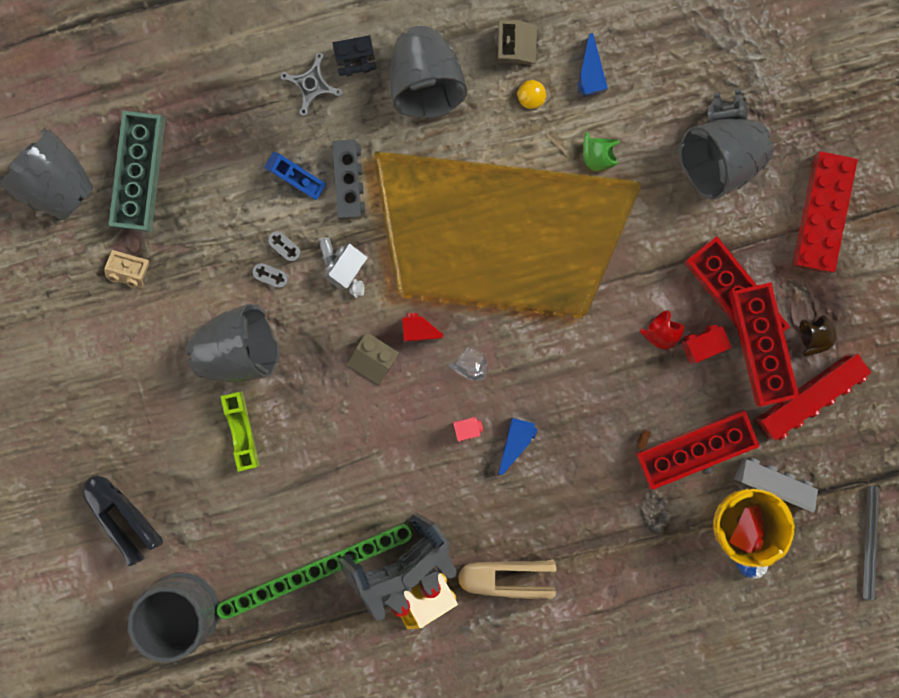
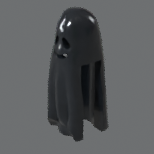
(101, 498)

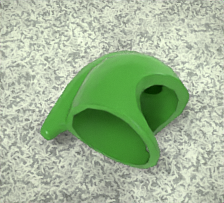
(599, 153)

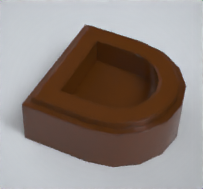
(643, 439)

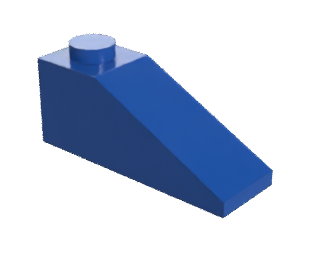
(592, 77)
(294, 175)
(517, 440)

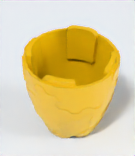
(777, 526)

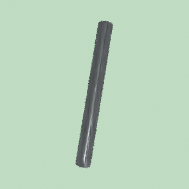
(870, 542)

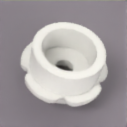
(356, 288)

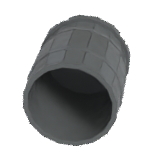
(173, 617)

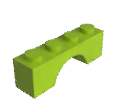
(243, 441)

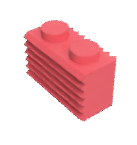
(468, 428)

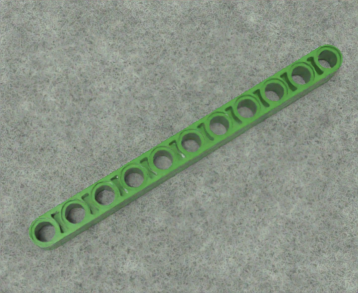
(307, 576)

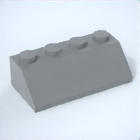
(783, 486)

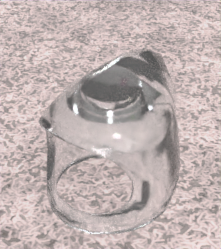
(471, 365)

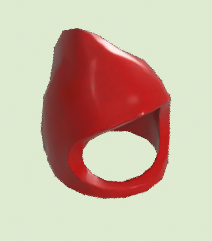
(663, 332)

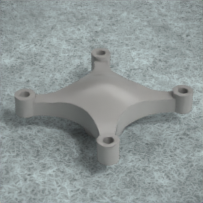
(311, 84)

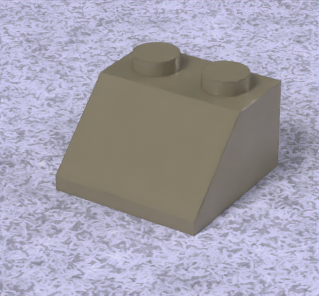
(373, 358)

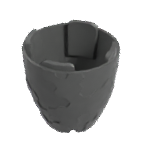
(425, 75)
(725, 155)
(48, 177)
(234, 346)

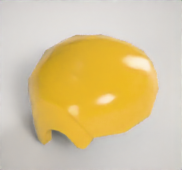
(531, 94)

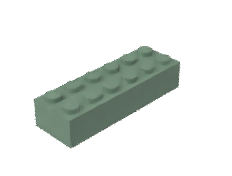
(137, 171)

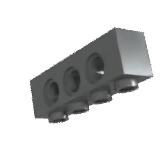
(340, 150)

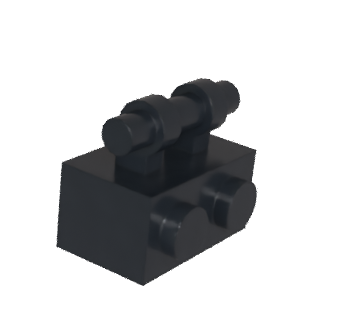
(354, 51)

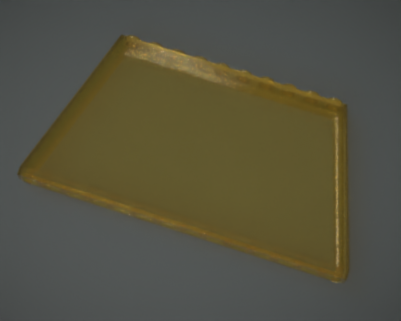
(500, 232)

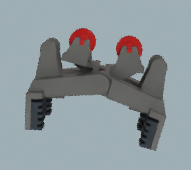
(415, 566)

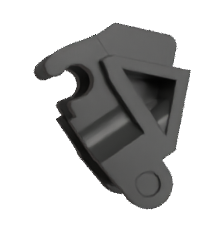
(729, 110)

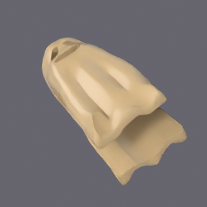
(480, 579)

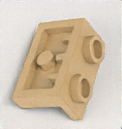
(126, 269)

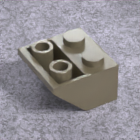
(516, 42)

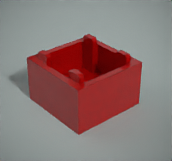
(705, 344)

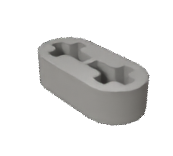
(287, 243)
(269, 280)

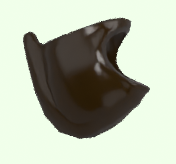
(817, 336)

